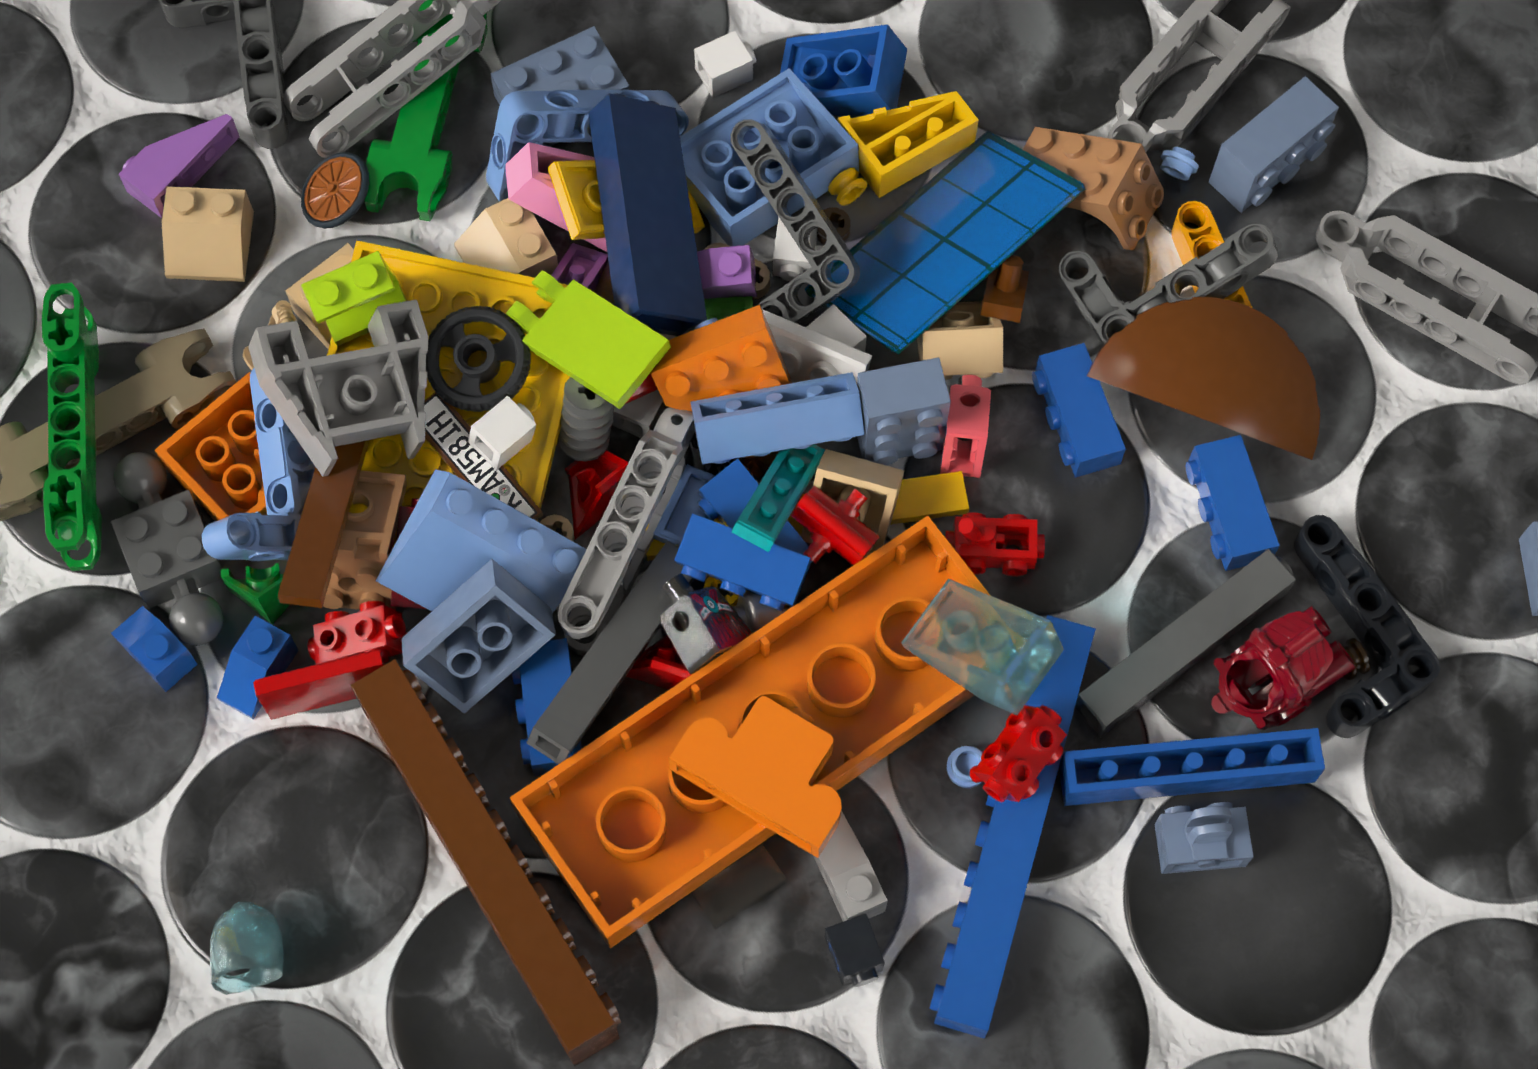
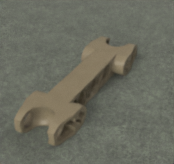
(155, 393)

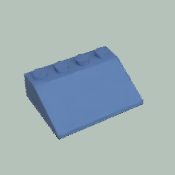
(803, 129)
(461, 530)

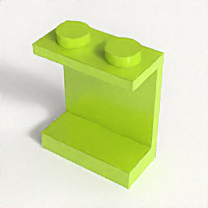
(351, 295)

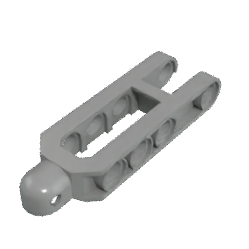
(1203, 26)
(346, 72)
(1490, 290)
(603, 573)

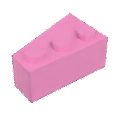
(532, 186)

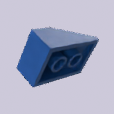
(849, 68)

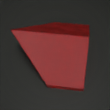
(592, 488)
(660, 665)

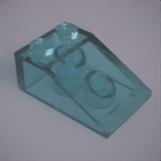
(985, 645)

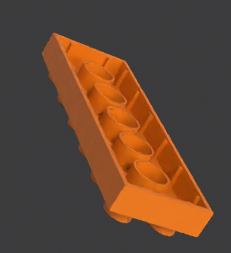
(643, 837)

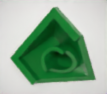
(258, 590)

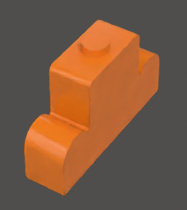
(766, 771)

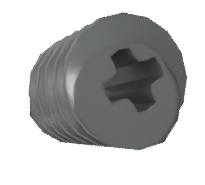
(584, 422)

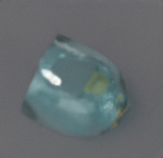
(245, 939)

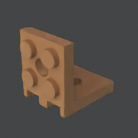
(367, 542)

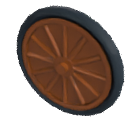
(335, 190)

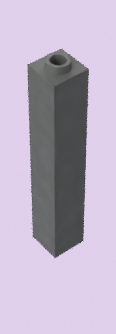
(1185, 642)
(606, 661)

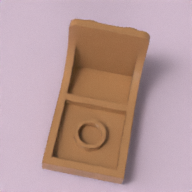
(1116, 177)

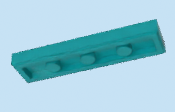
(777, 495)

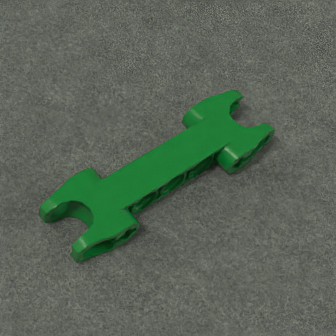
(413, 154)
(71, 492)

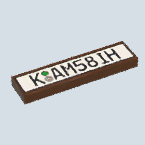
(449, 438)

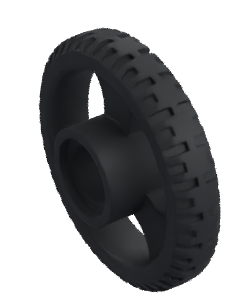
(451, 334)

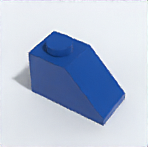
(155, 648)
(257, 654)

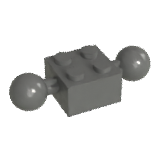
(167, 549)

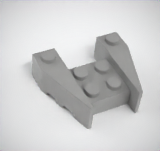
(352, 392)

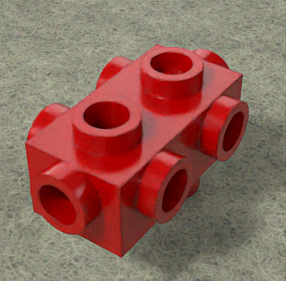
(984, 542)
(356, 633)
(1020, 753)

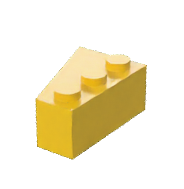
(910, 139)

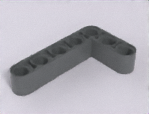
(799, 227)

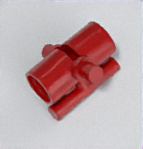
(835, 525)

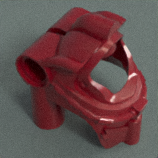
(1291, 656)

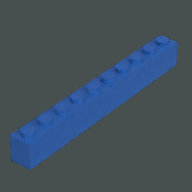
(1005, 863)

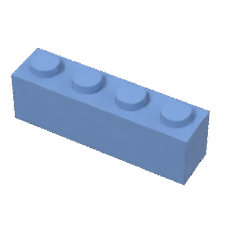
(777, 418)

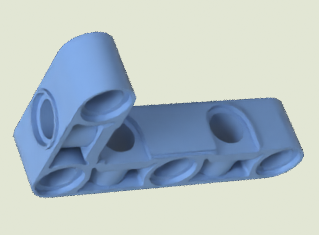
(552, 118)
(286, 483)

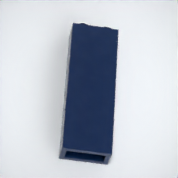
(647, 214)

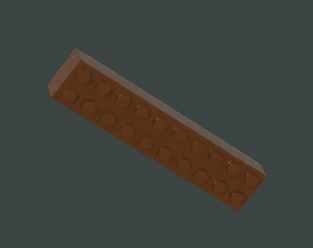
(490, 868)

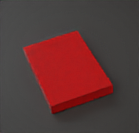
(315, 685)

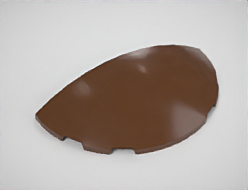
(1218, 366)

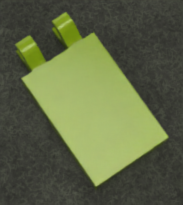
(590, 339)

